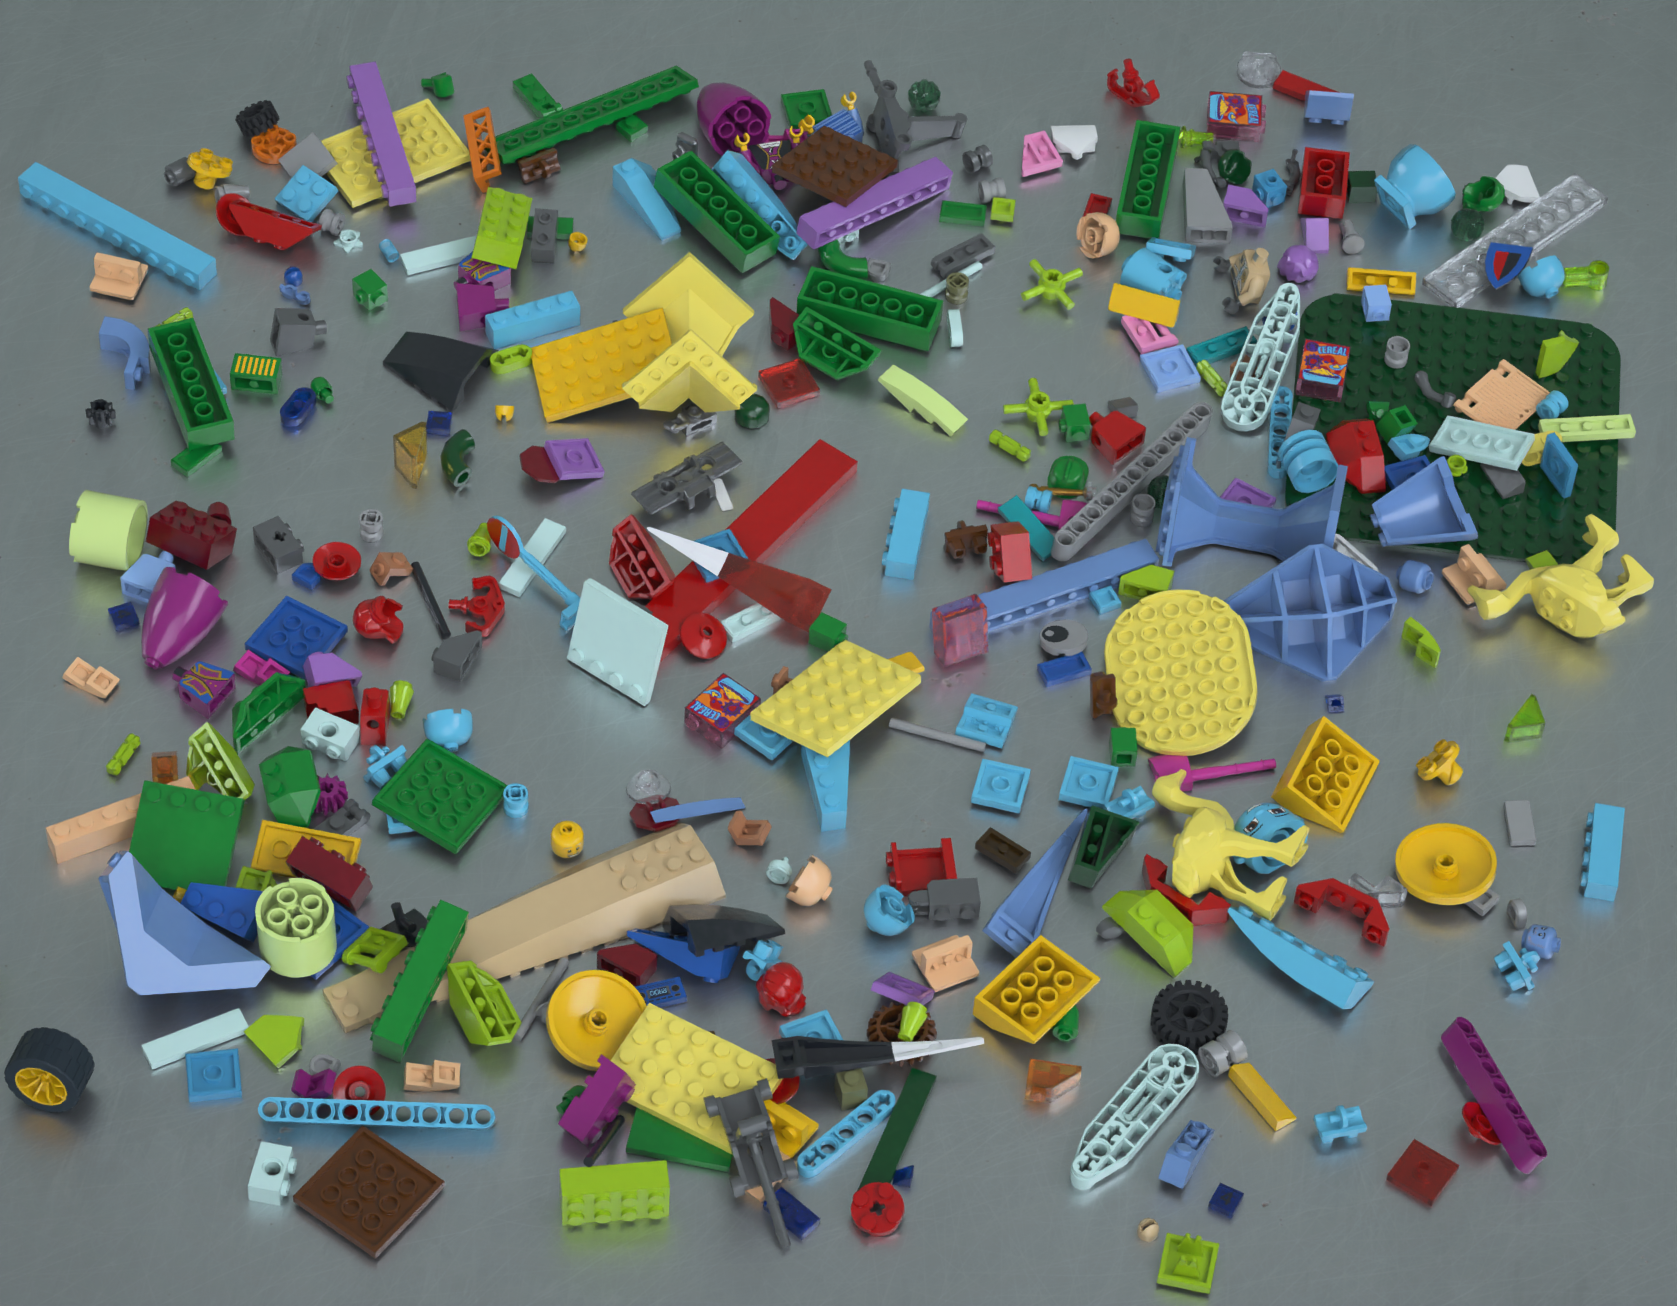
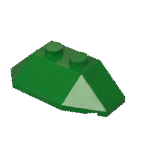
(831, 346)
(264, 708)
(291, 785)

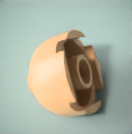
(1098, 235)
(811, 883)

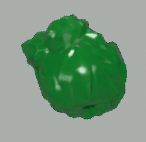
(1483, 195)

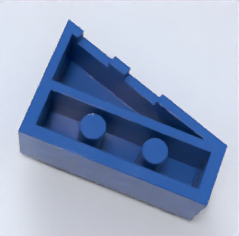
(225, 906)

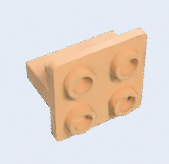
(117, 276)
(1472, 570)
(946, 962)

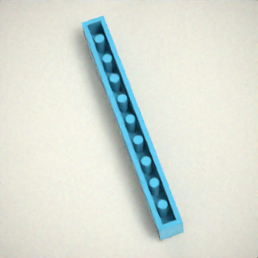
(117, 226)

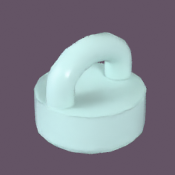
(779, 871)

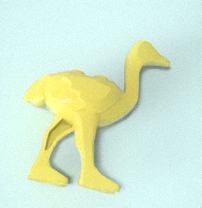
(1572, 593)
(1209, 842)

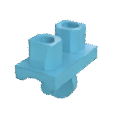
(378, 771)
(1131, 803)
(763, 956)
(1520, 976)
(1340, 1123)

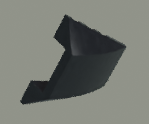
(437, 365)
(718, 926)

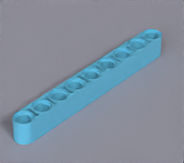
(364, 1108)

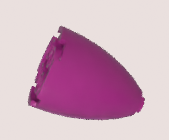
(731, 111)
(178, 616)

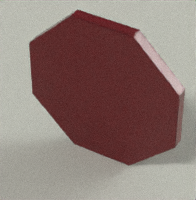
(538, 465)
(643, 819)

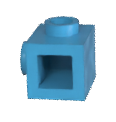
(1269, 188)

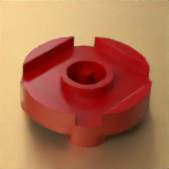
(869, 1221)

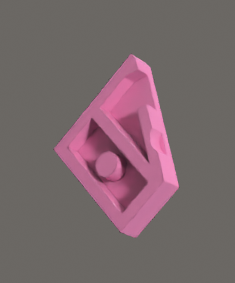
(1039, 154)

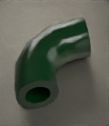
(453, 457)

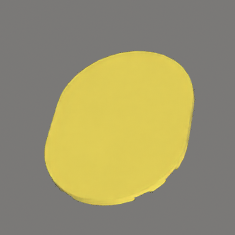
(1182, 672)

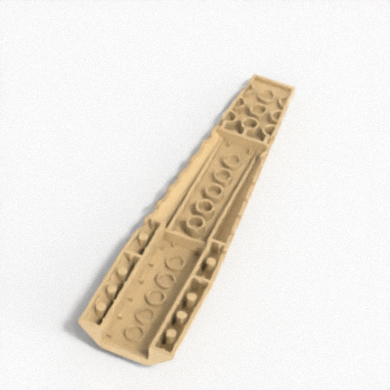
(560, 916)

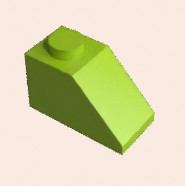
(1145, 582)

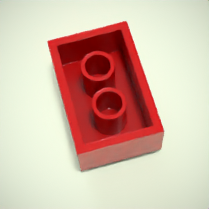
(1323, 182)

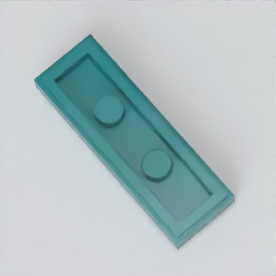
(1220, 346)
(1040, 538)

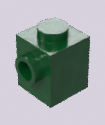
(1361, 187)

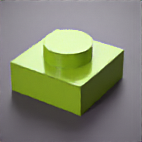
(1002, 209)

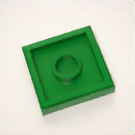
(805, 103)

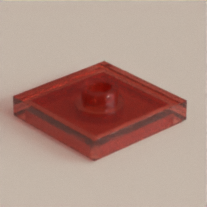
(789, 383)
(1422, 1172)

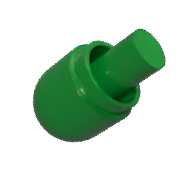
(322, 389)
(568, 1097)

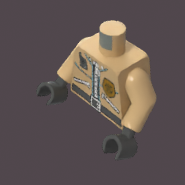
(1249, 276)

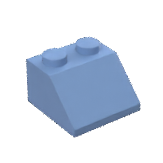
(1328, 105)

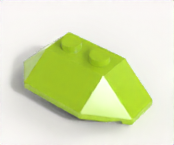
(217, 763)
(1154, 926)
(481, 1005)

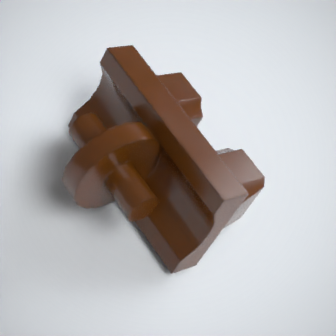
(539, 165)
(964, 538)
(1102, 694)

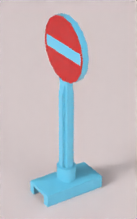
(510, 544)

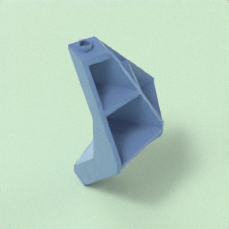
(1315, 611)
(165, 943)

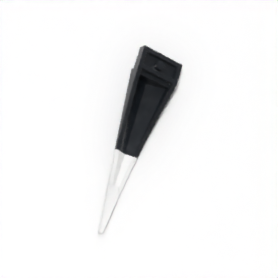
(821, 1057)

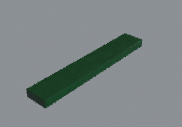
(899, 1128)

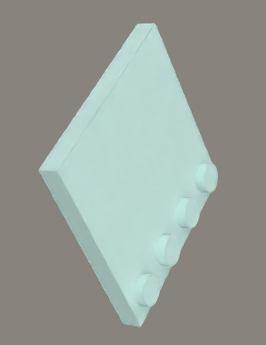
(617, 641)

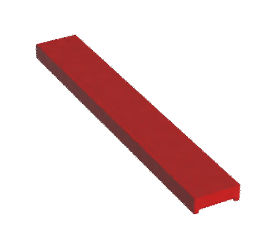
(759, 533)

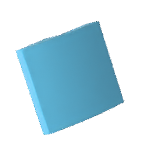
(986, 720)

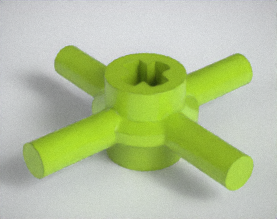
(1051, 284)
(1037, 406)

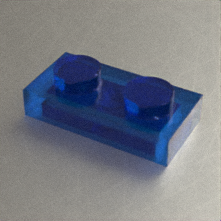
(795, 1215)

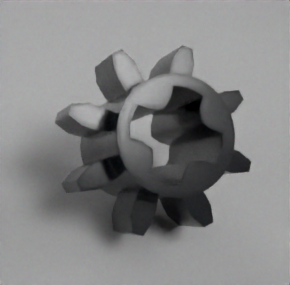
(100, 413)

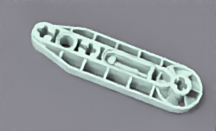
(1240, 402)
(1160, 1082)

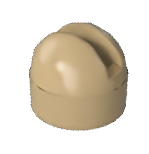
(1149, 1233)

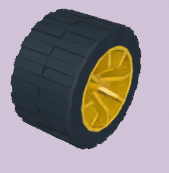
(49, 1069)

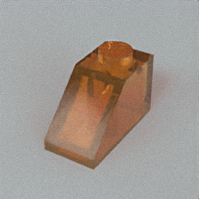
(165, 767)
(1050, 1080)

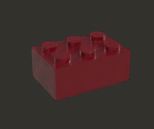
(191, 534)
(340, 879)

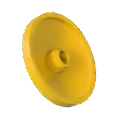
(1445, 864)
(591, 999)

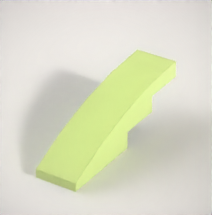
(922, 398)

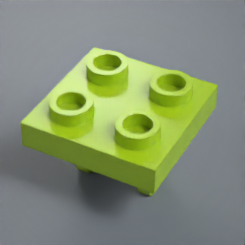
(1188, 1263)

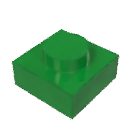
(632, 127)

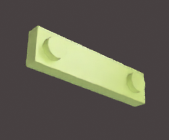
(1590, 427)

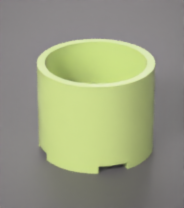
(108, 530)
(296, 927)

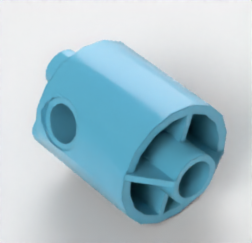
(1152, 274)

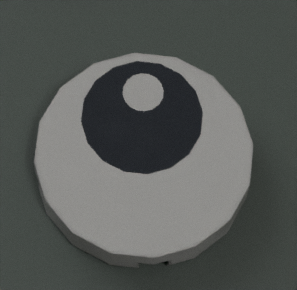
(1063, 637)

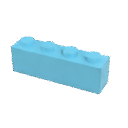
(532, 320)
(906, 535)
(1603, 852)

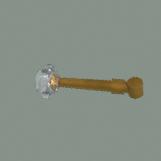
(1088, 492)

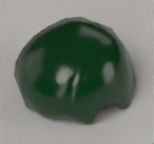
(1234, 167)
(753, 412)

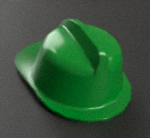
(1068, 473)

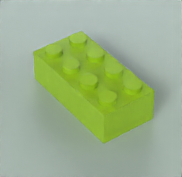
(502, 227)
(614, 1192)

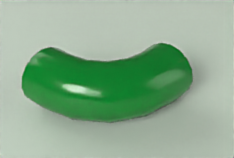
(838, 262)

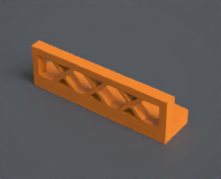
(477, 146)

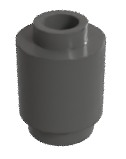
(178, 172)

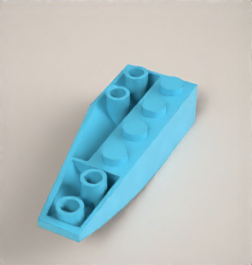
(758, 195)
(1303, 962)

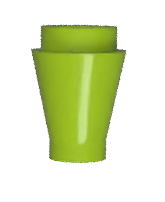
(480, 541)
(400, 697)
(912, 1019)

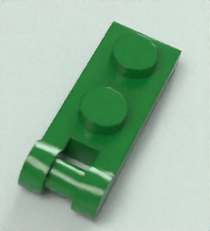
(536, 96)

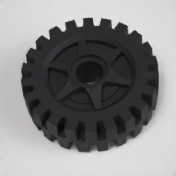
(1181, 1001)

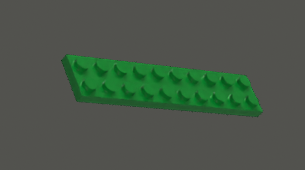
(593, 113)

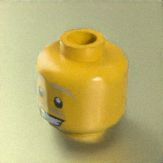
(567, 839)

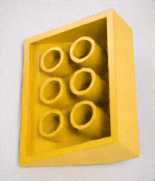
(1325, 776)
(1033, 992)

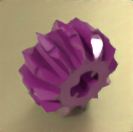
(332, 795)

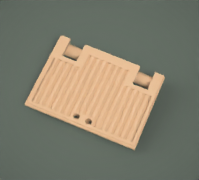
(1502, 400)

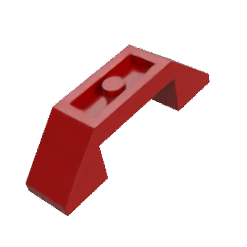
(1313, 894)
(1209, 911)

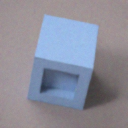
(1376, 303)

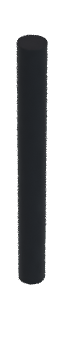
(430, 600)
(603, 1141)

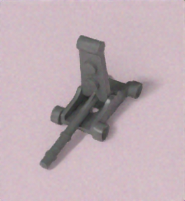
(895, 127)
(750, 1127)

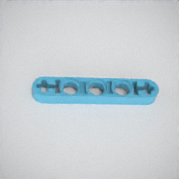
(1278, 423)
(840, 1143)

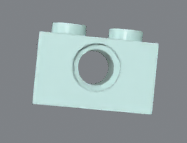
(321, 725)
(271, 1159)

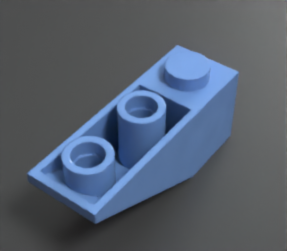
(1185, 1153)

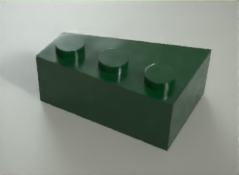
(1100, 843)

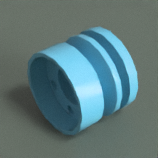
(1308, 461)

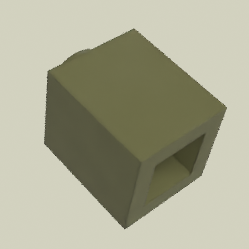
(850, 1089)

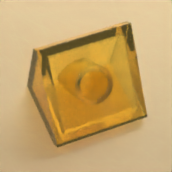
(411, 452)

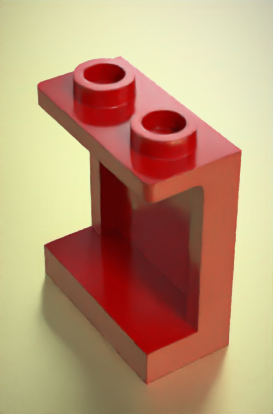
(917, 867)

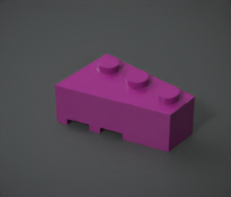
(597, 1102)

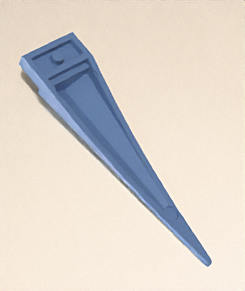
(1023, 912)

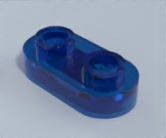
(294, 409)

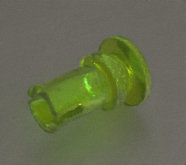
(1193, 138)

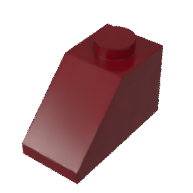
(781, 324)
(629, 962)

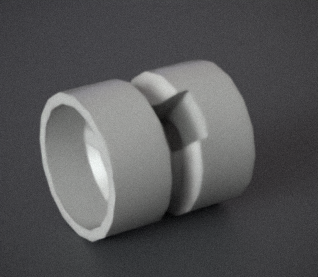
(1222, 1053)

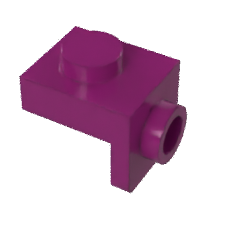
(315, 1086)

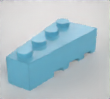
(828, 785)

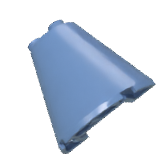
(1423, 510)

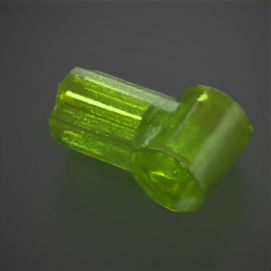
(1593, 276)

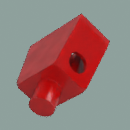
(1116, 435)
(374, 707)

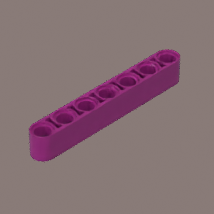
(1494, 1095)

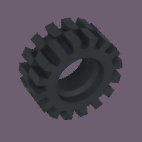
(257, 118)

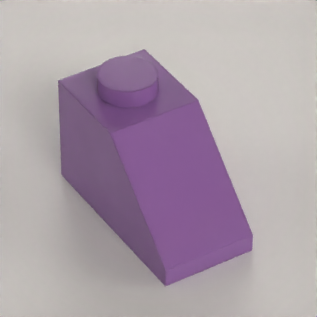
(1245, 207)
(329, 668)

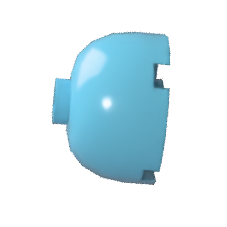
(1544, 278)
(448, 728)
(887, 912)

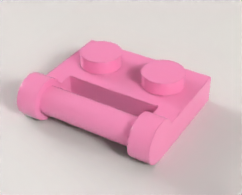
(1145, 336)

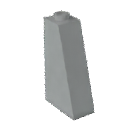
(1203, 210)

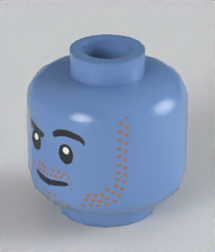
(1542, 940)

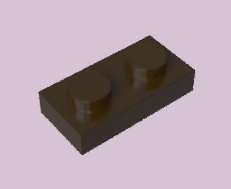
(1003, 850)

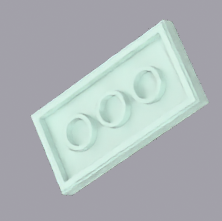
(1482, 442)

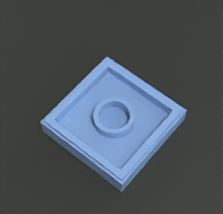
(1170, 368)

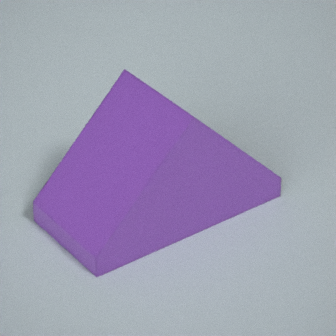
(1316, 234)

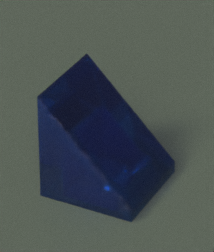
(1335, 703)
(904, 1176)

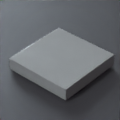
(309, 153)

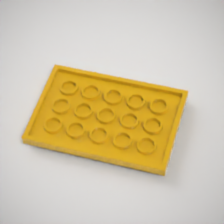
(592, 365)

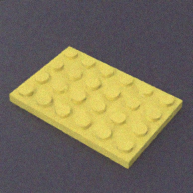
(427, 142)
(835, 698)
(681, 1065)

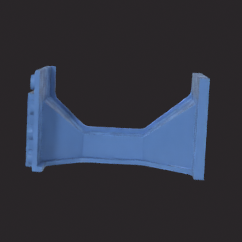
(1198, 516)

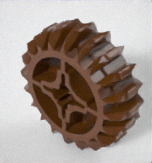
(886, 1027)

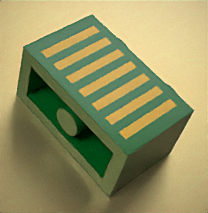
(256, 373)

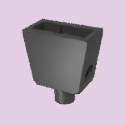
(294, 330)

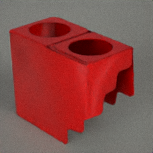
(332, 698)

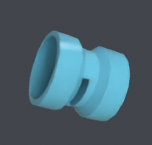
(1552, 405)
(1038, 499)
(515, 800)

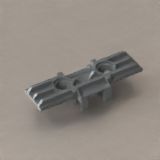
(687, 479)

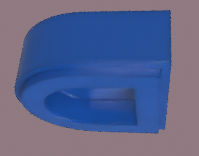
(306, 576)

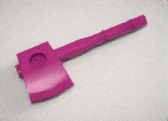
(1068, 510)
(1169, 764)

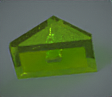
(1527, 722)

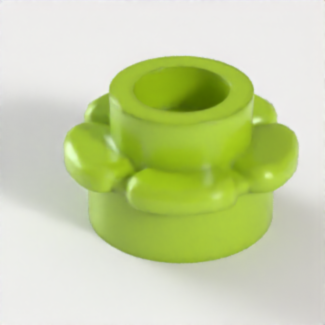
(1457, 465)

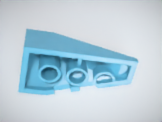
(636, 185)

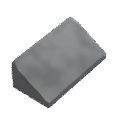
(1505, 480)

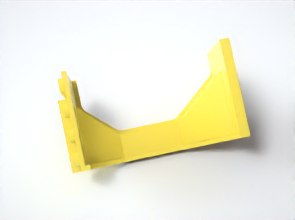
(701, 324)

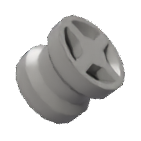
(332, 222)

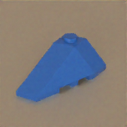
(711, 966)

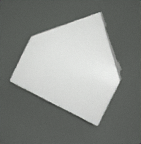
(1074, 139)
(1518, 184)

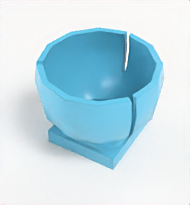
(1414, 186)

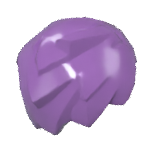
(1298, 264)

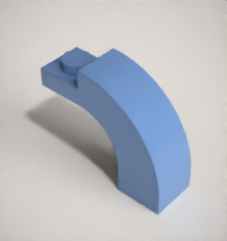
(129, 340)

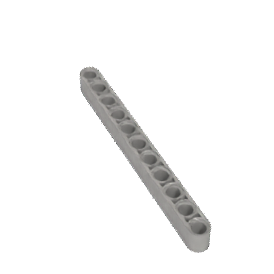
(1129, 482)

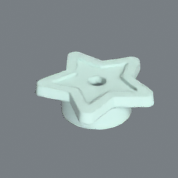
(349, 245)

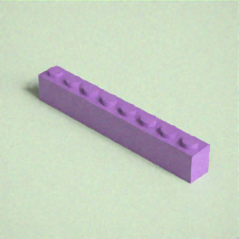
(381, 134)
(878, 202)

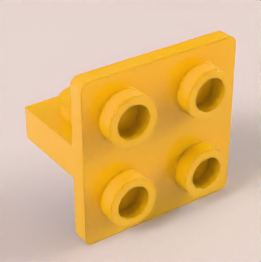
(790, 1127)

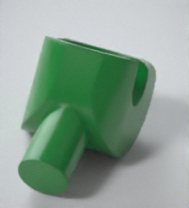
(441, 84)
(1377, 410)

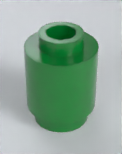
(1067, 1026)

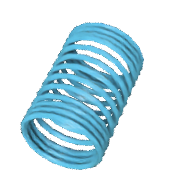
(393, 250)

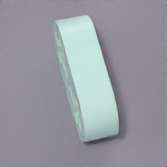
(954, 328)

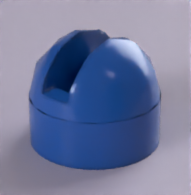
(293, 276)

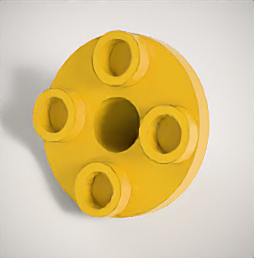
(208, 168)
(1441, 763)

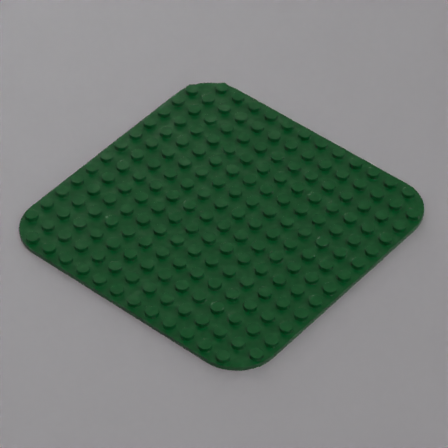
(1456, 352)

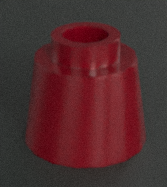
(219, 511)

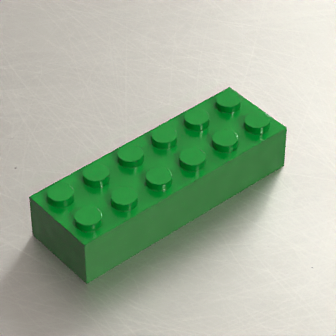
(1147, 179)
(716, 211)
(872, 308)
(191, 384)
(419, 981)

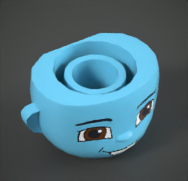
(1267, 823)

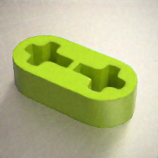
(511, 359)

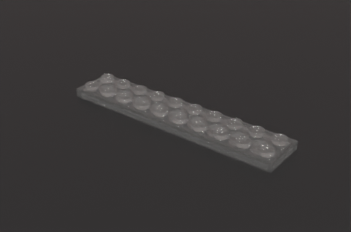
(1531, 227)

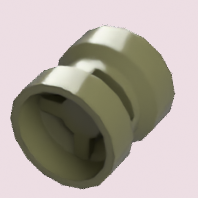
(956, 289)

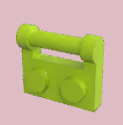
(375, 942)

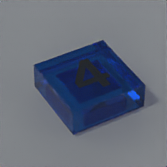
(439, 422)
(123, 616)
(1226, 1200)

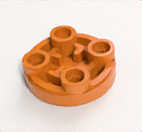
(272, 144)

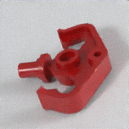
(1133, 86)
(488, 607)

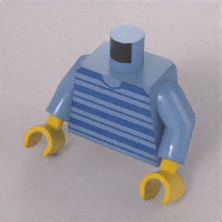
(844, 122)

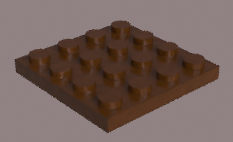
(834, 166)
(368, 1191)

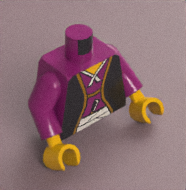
(764, 155)

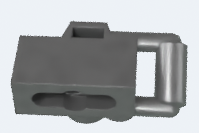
(685, 144)
(691, 420)

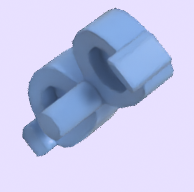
(290, 292)

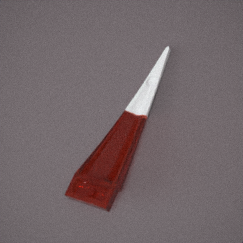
(781, 592)

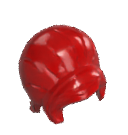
(377, 619)
(781, 989)

